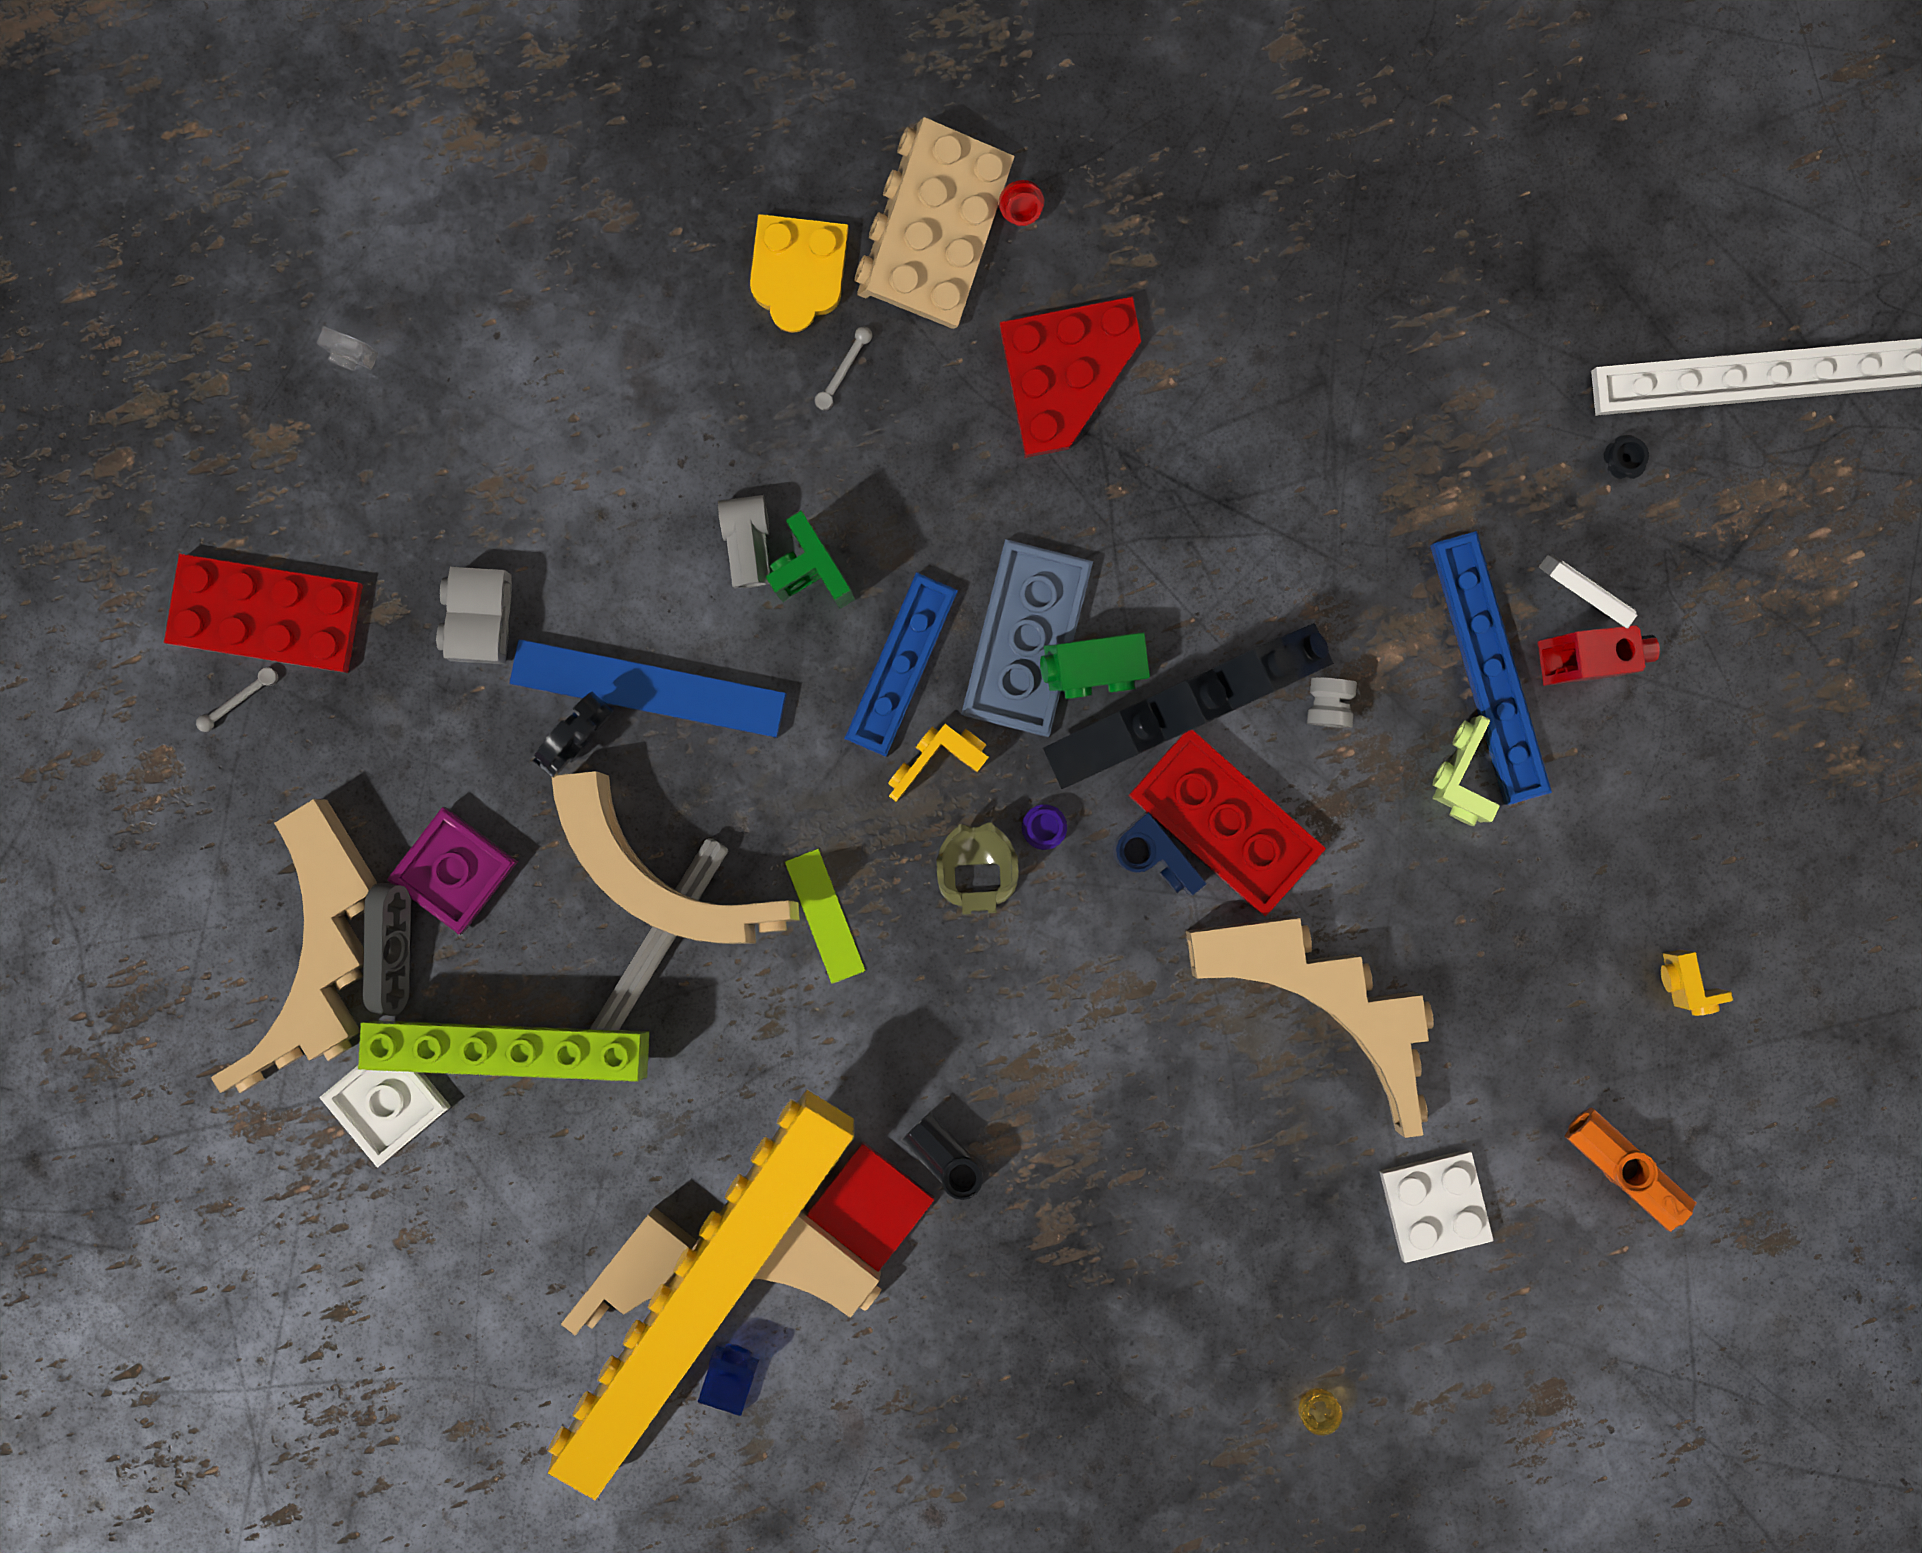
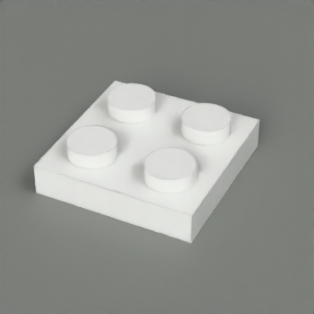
(1436, 1205)

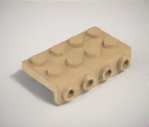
(934, 222)

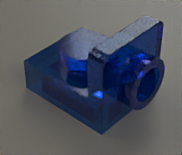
(729, 1378)

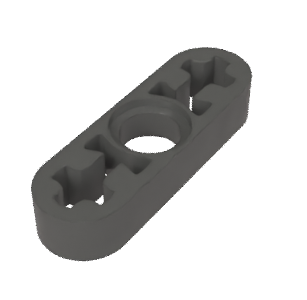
(388, 991)

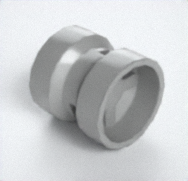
(1332, 702)

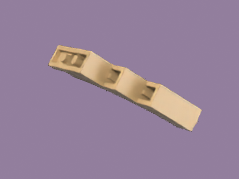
(802, 1259)

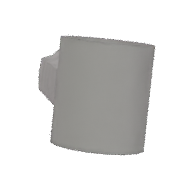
(745, 528)

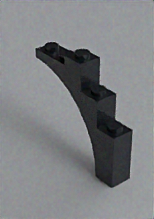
(1188, 705)

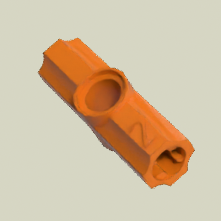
(1648, 1187)

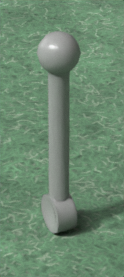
(824, 399)
(265, 677)

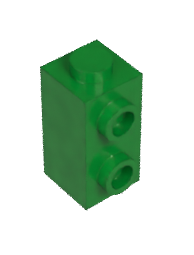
(1095, 662)

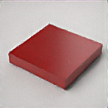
(870, 1206)

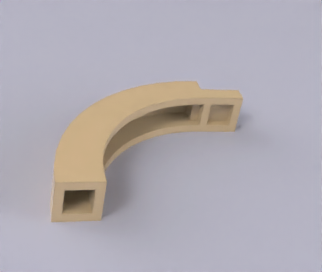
(603, 851)

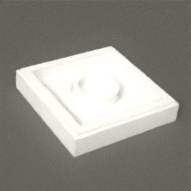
(1588, 590)
(384, 1109)

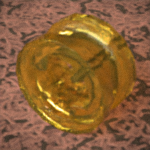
(1331, 1423)

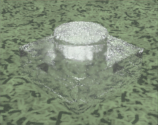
(346, 350)

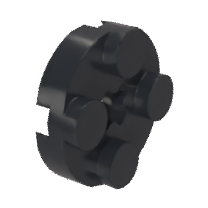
(570, 736)

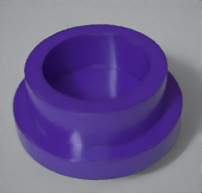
(1044, 827)

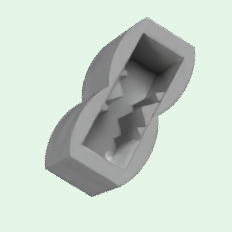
(475, 616)

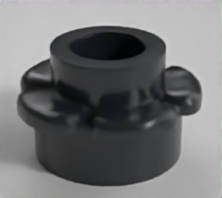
(1638, 456)

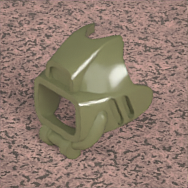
(977, 847)

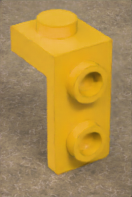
(964, 746)

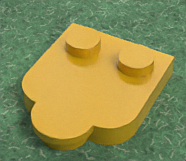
(798, 269)

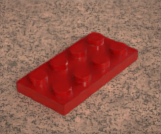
(263, 613)
(1227, 822)

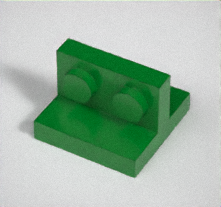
(796, 573)

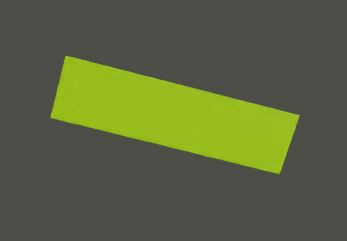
(825, 916)

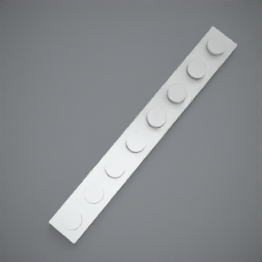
(1757, 377)

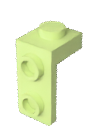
(1465, 804)

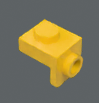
(1684, 981)

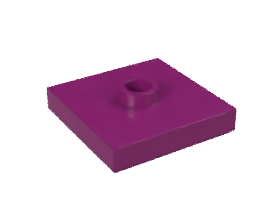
(452, 870)

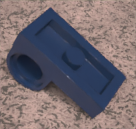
(1178, 870)

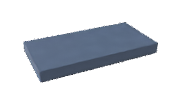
(1030, 606)

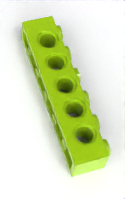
(504, 1050)

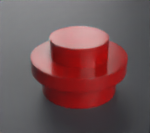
(1021, 202)

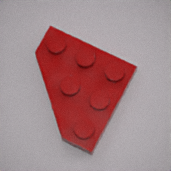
(1065, 367)

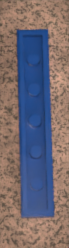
(1490, 668)
(648, 688)

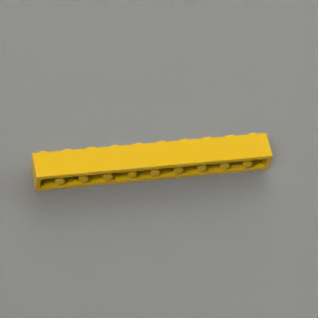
(700, 1294)

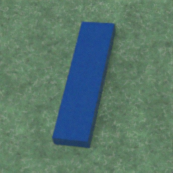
(901, 664)

